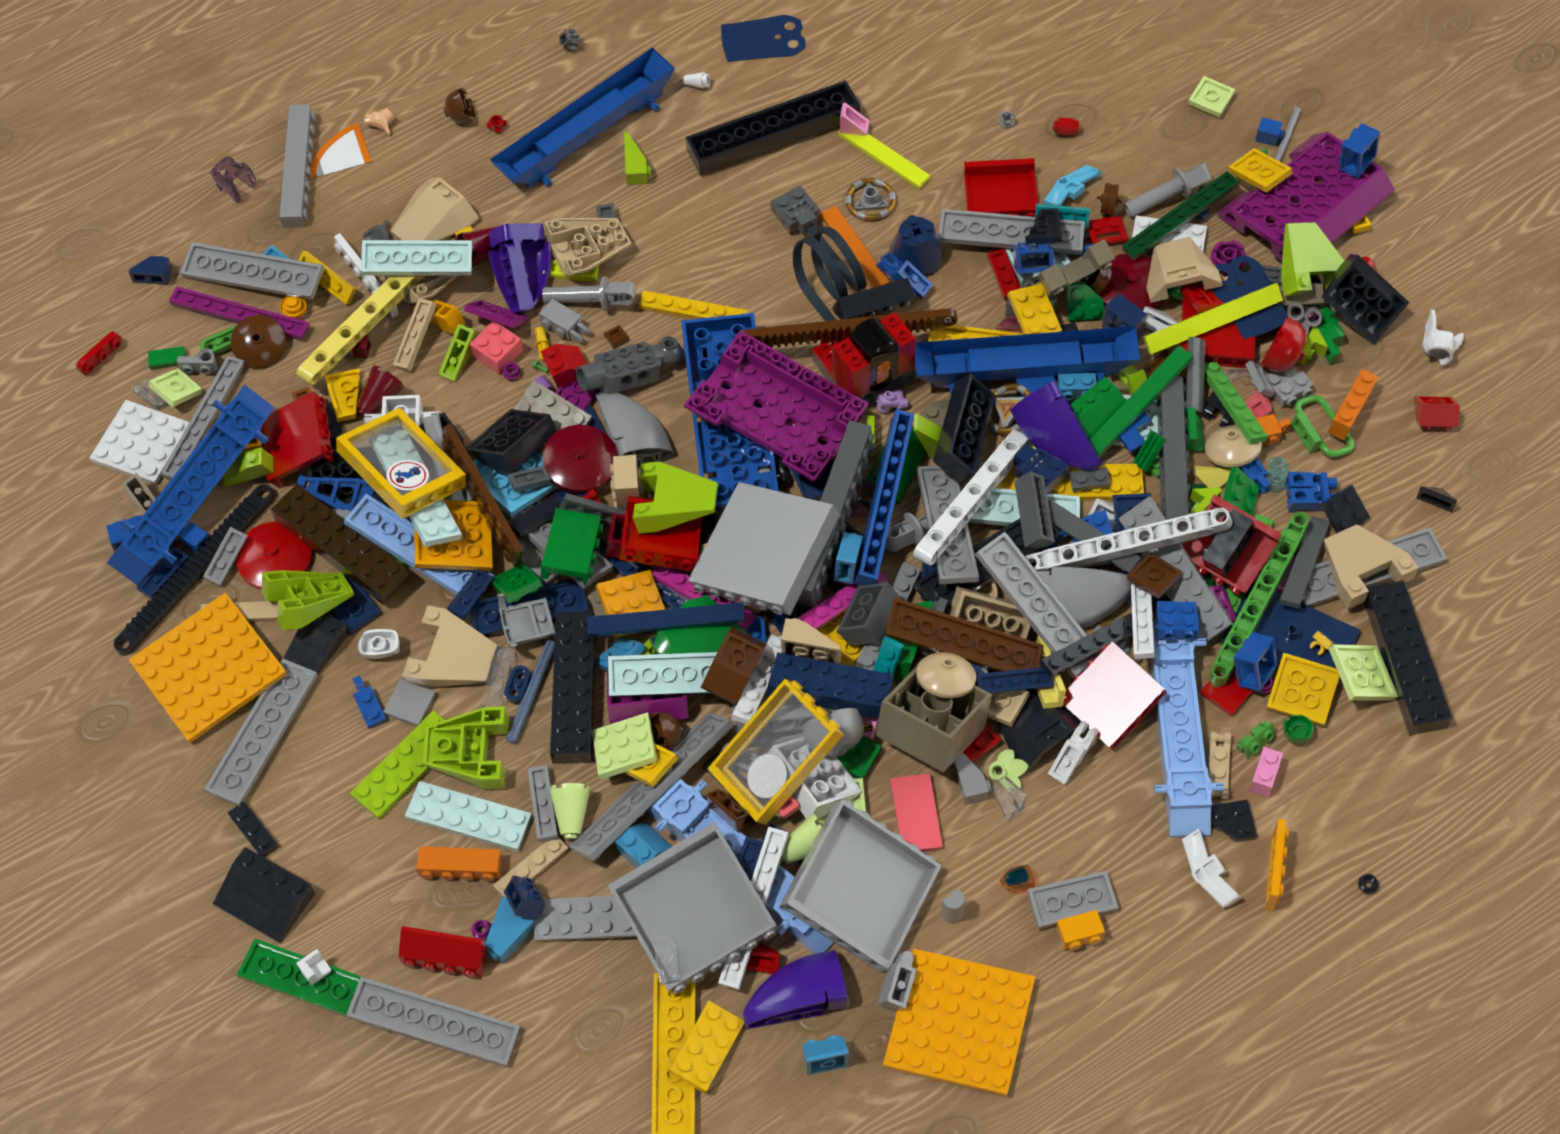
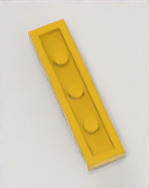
(332, 281)

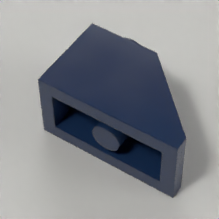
(152, 271)

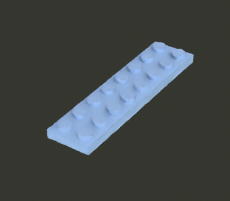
(397, 537)

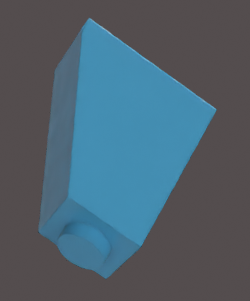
(848, 558)
(507, 932)

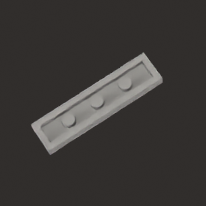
(542, 803)

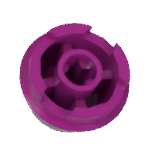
(1225, 252)

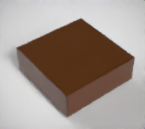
(616, 337)

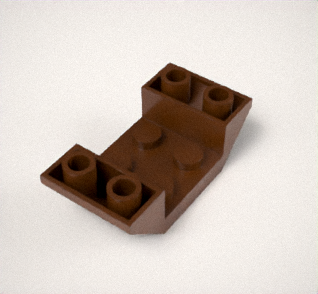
(733, 665)
(730, 810)

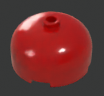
(1286, 347)

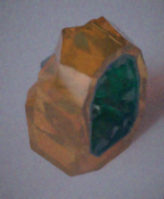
(1018, 879)

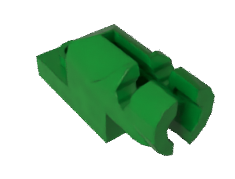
(1332, 334)

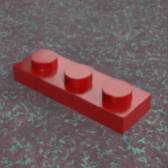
(1003, 272)

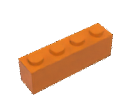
(1353, 404)
(459, 863)

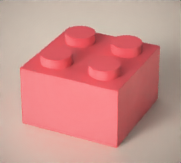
(496, 347)

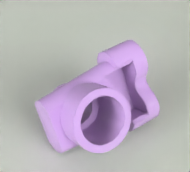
(891, 399)

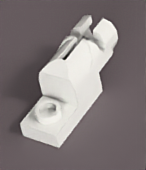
(1072, 753)

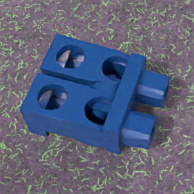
(1308, 490)

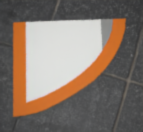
(341, 152)

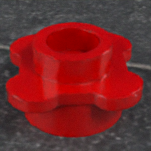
(496, 119)

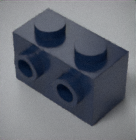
(524, 897)

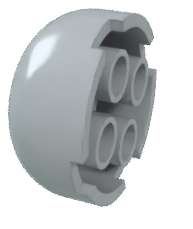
(851, 727)

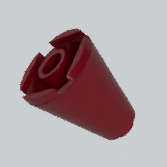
(480, 243)
(377, 386)

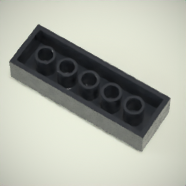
(964, 428)

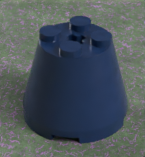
(918, 244)

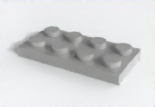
(1072, 898)

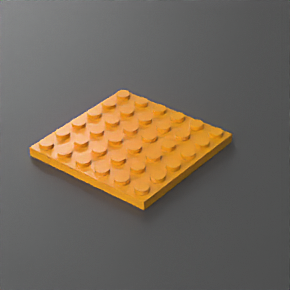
(207, 667)
(960, 1023)

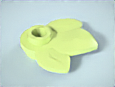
(1010, 767)

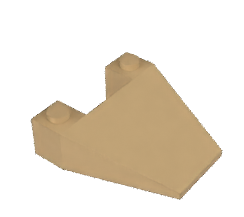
(1360, 554)
(457, 654)

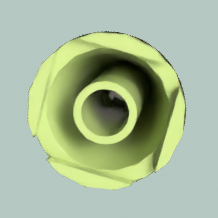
(570, 808)
(801, 840)

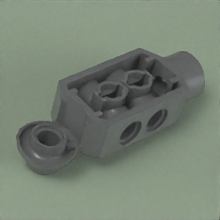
(628, 366)

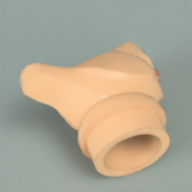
(380, 120)

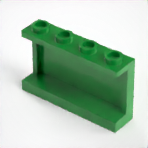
(572, 544)

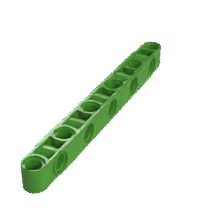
(1259, 597)

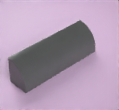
(1195, 375)
(1034, 511)

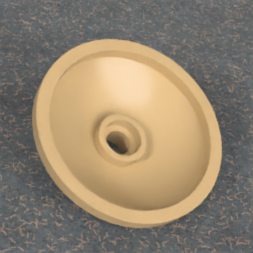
(1230, 448)
(946, 675)

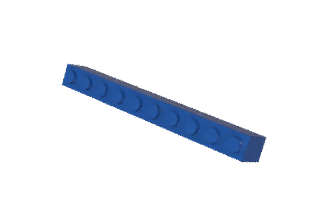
(884, 498)

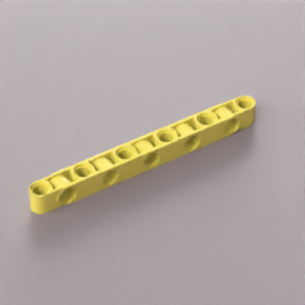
(356, 327)

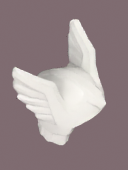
(1440, 343)

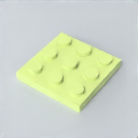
(1363, 672)
(624, 745)

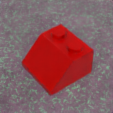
(562, 363)
(1436, 412)

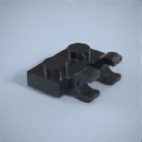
(1214, 405)

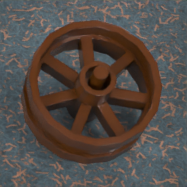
(1109, 199)
(1097, 280)

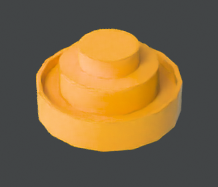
(293, 307)

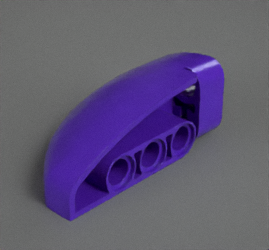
(520, 262)
(1054, 427)
(798, 991)

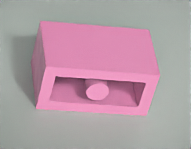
(1266, 772)

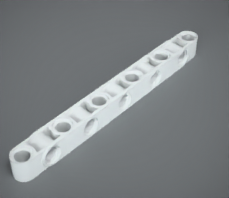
(970, 499)
(1129, 541)

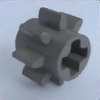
(569, 39)

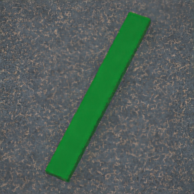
(1140, 400)

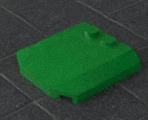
(693, 639)

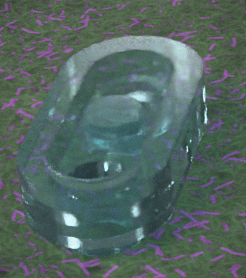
(1277, 473)

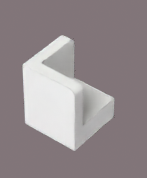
(314, 967)

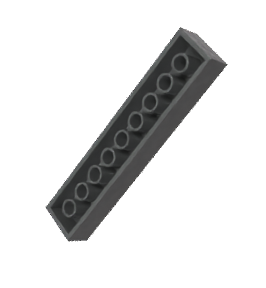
(841, 492)

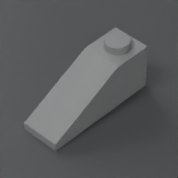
(970, 781)

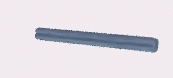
(531, 692)

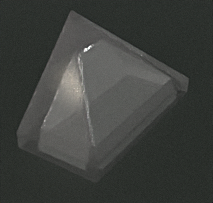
(1239, 376)
(1009, 797)

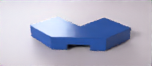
(1131, 437)

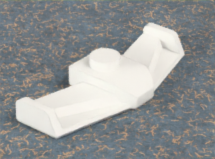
(1208, 870)

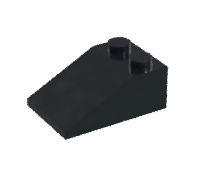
(317, 642)

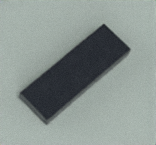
(534, 517)

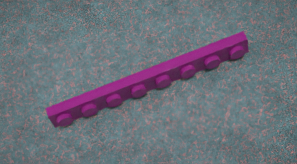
(234, 311)

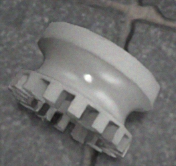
(1007, 115)

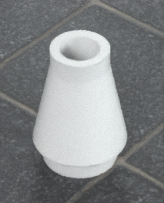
(697, 80)

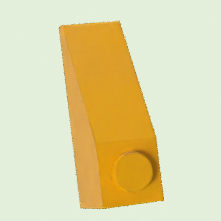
(446, 316)

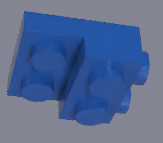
(1177, 620)

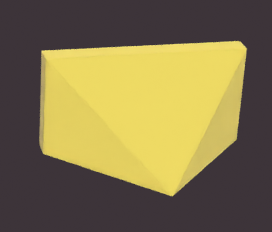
(1212, 476)

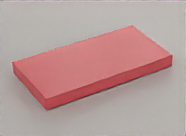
(916, 811)

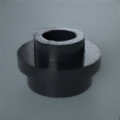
(1370, 879)

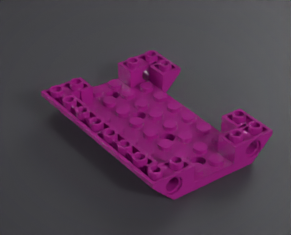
(1332, 204)
(787, 394)

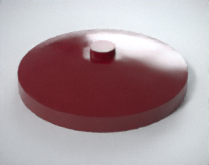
(1130, 280)
(579, 458)

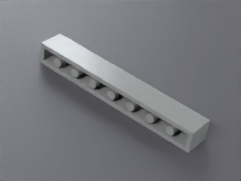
(296, 166)

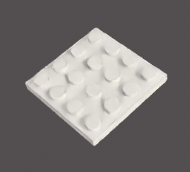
(139, 442)

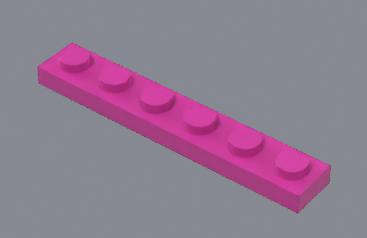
(678, 582)
(833, 606)

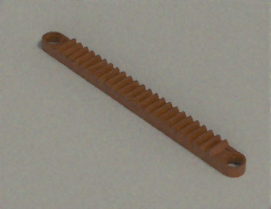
(842, 328)

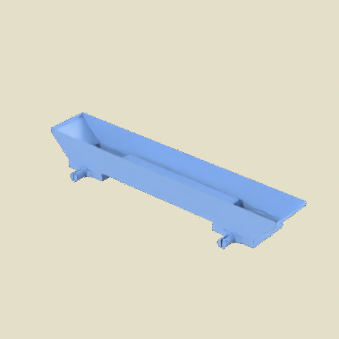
(1180, 738)
(686, 812)

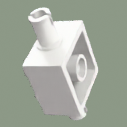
(408, 403)

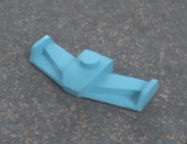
(1071, 185)

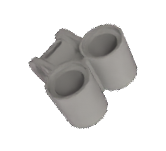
(1303, 318)

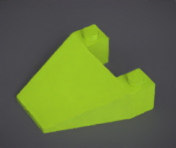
(1306, 254)
(677, 497)
(304, 595)
(461, 746)

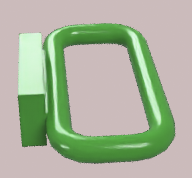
(1308, 433)

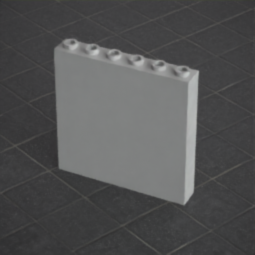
(764, 548)
(861, 885)
(699, 900)

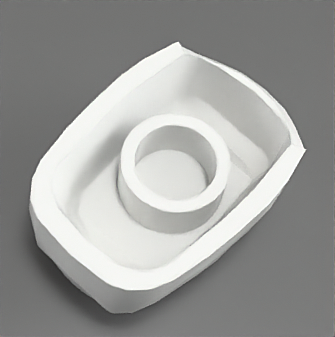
(379, 643)

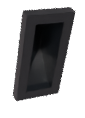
(1437, 497)

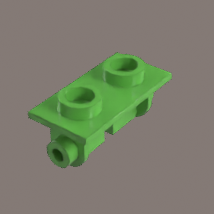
(1262, 734)

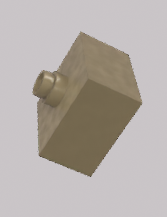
(931, 725)

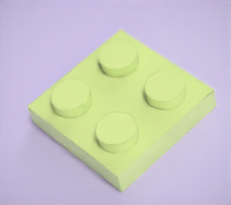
(1211, 96)
(175, 387)

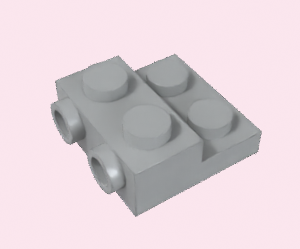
(1289, 386)

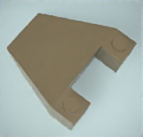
(1095, 258)

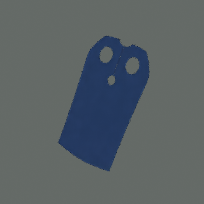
(757, 38)
(1255, 279)

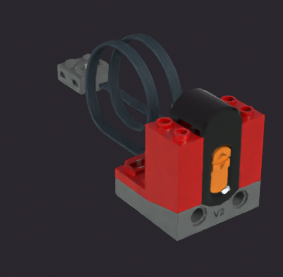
(878, 352)

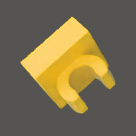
(1323, 641)

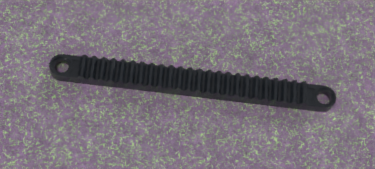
(190, 572)

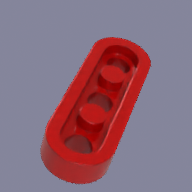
(99, 353)

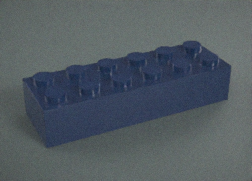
(834, 684)

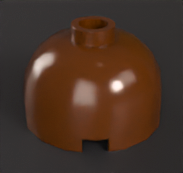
(459, 107)
(666, 730)

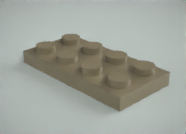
(542, 400)

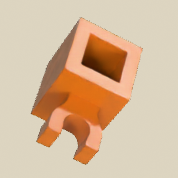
(1273, 428)

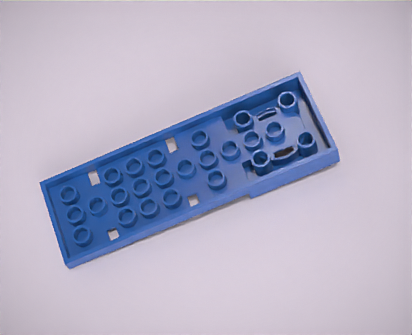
(719, 446)

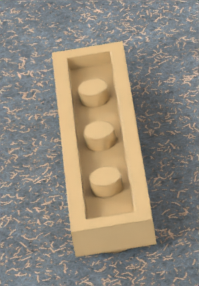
(414, 334)
(535, 863)

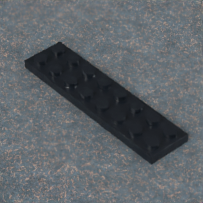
(932, 590)

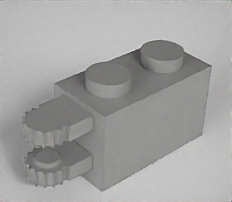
(563, 321)
(898, 982)

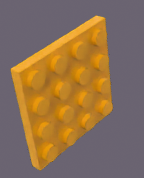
(469, 552)

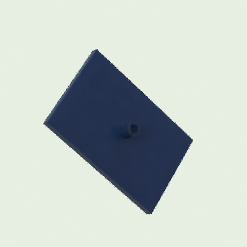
(1296, 626)

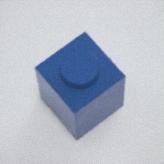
(1269, 131)
(192, 536)

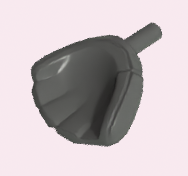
(377, 232)

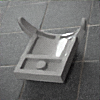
(525, 621)

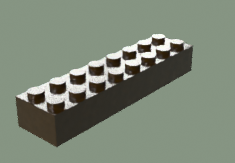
(339, 544)

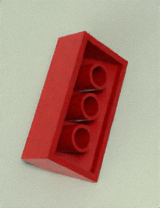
(442, 952)

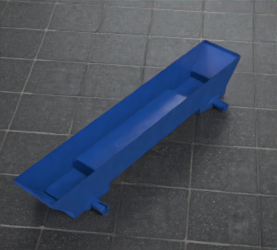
(627, 90)
(1027, 355)
(191, 484)

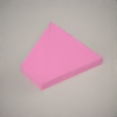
(852, 121)

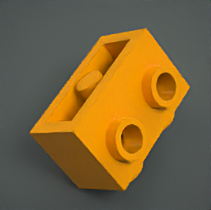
(1080, 930)

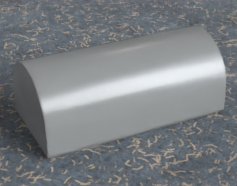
(953, 907)

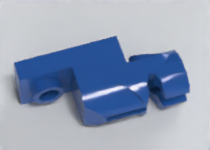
(899, 270)

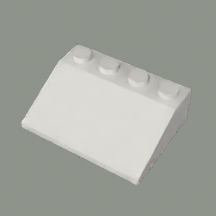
(824, 787)

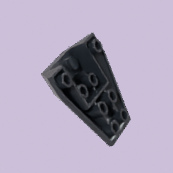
(1037, 729)

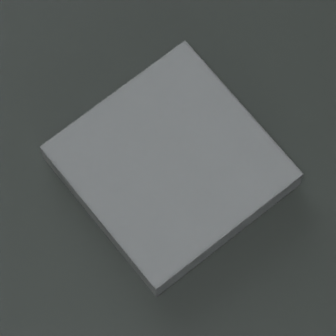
(409, 703)

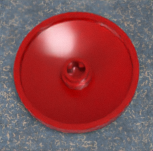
(271, 549)

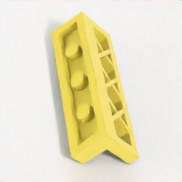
(1054, 695)

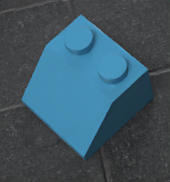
(640, 844)
(825, 1054)

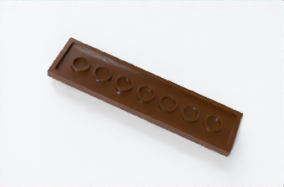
(479, 491)
(960, 637)

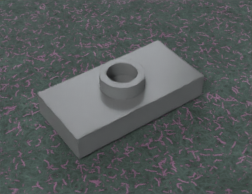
(1260, 379)

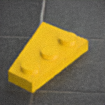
(343, 393)

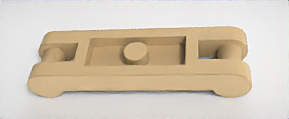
(1219, 762)

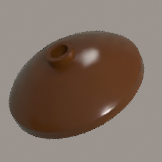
(264, 351)

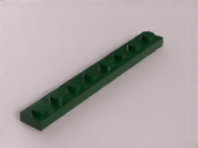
(1180, 215)

